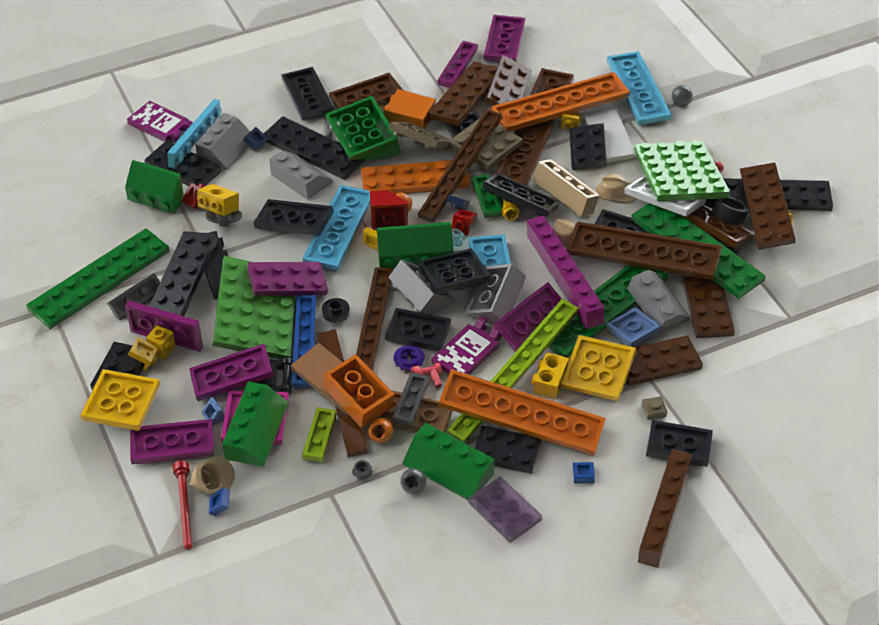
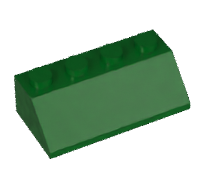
(413, 243)
(254, 425)
(449, 461)

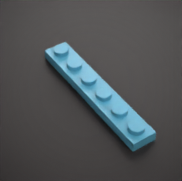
(194, 133)

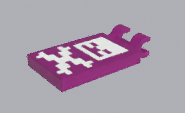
(159, 122)
(468, 348)

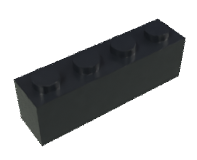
(214, 266)

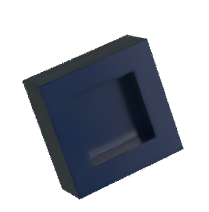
(255, 139)
(457, 202)

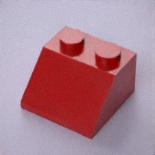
(387, 209)

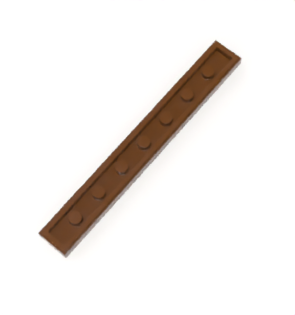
(460, 165)
(374, 316)
(351, 431)

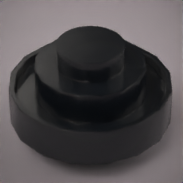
(335, 310)

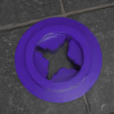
(401, 355)

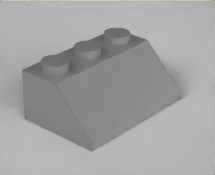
(223, 141)
(298, 174)
(417, 290)
(499, 296)
(657, 300)

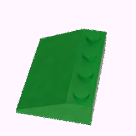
(364, 131)

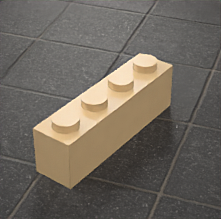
(566, 187)

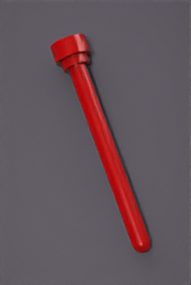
(181, 470)

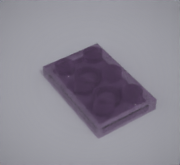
(505, 509)

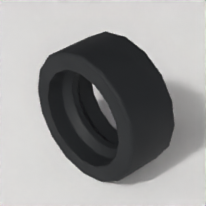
(730, 210)

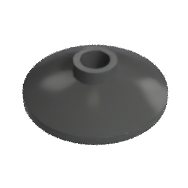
(223, 221)

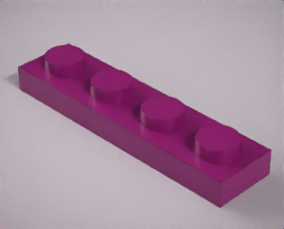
(457, 64)

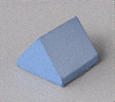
(213, 411)

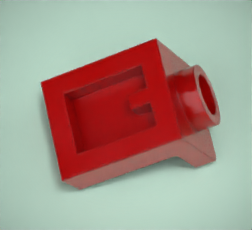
(190, 197)
(463, 219)

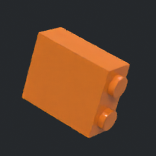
(409, 107)

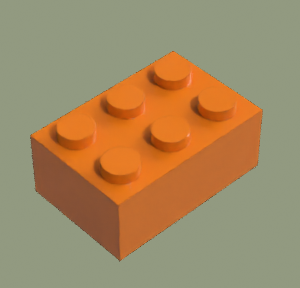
(358, 390)

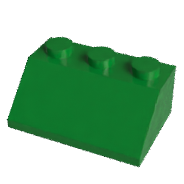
(154, 187)

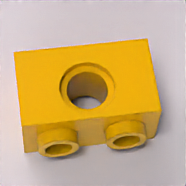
(218, 199)

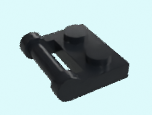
(285, 365)

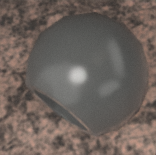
(682, 95)
(413, 481)

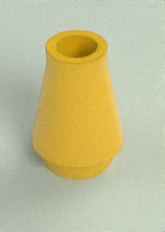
(510, 211)

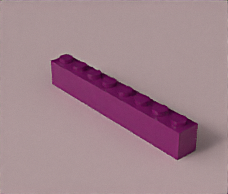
(565, 272)

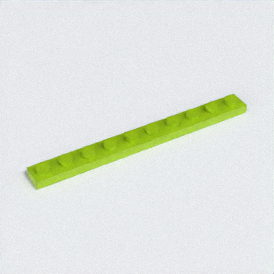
(520, 362)

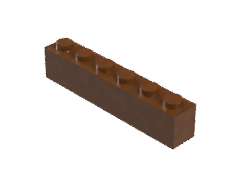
(664, 508)

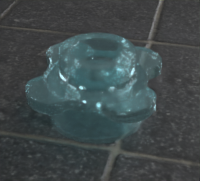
(457, 236)

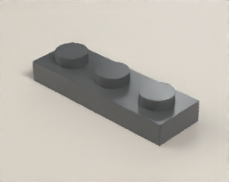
(138, 293)
(411, 399)

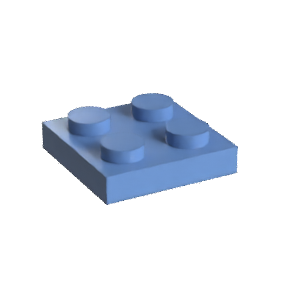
(633, 327)

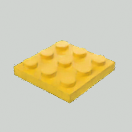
(598, 368)
(120, 400)

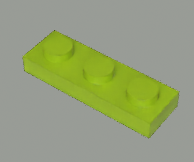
(319, 434)

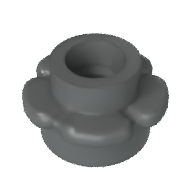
(362, 465)

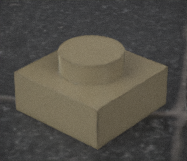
(654, 407)

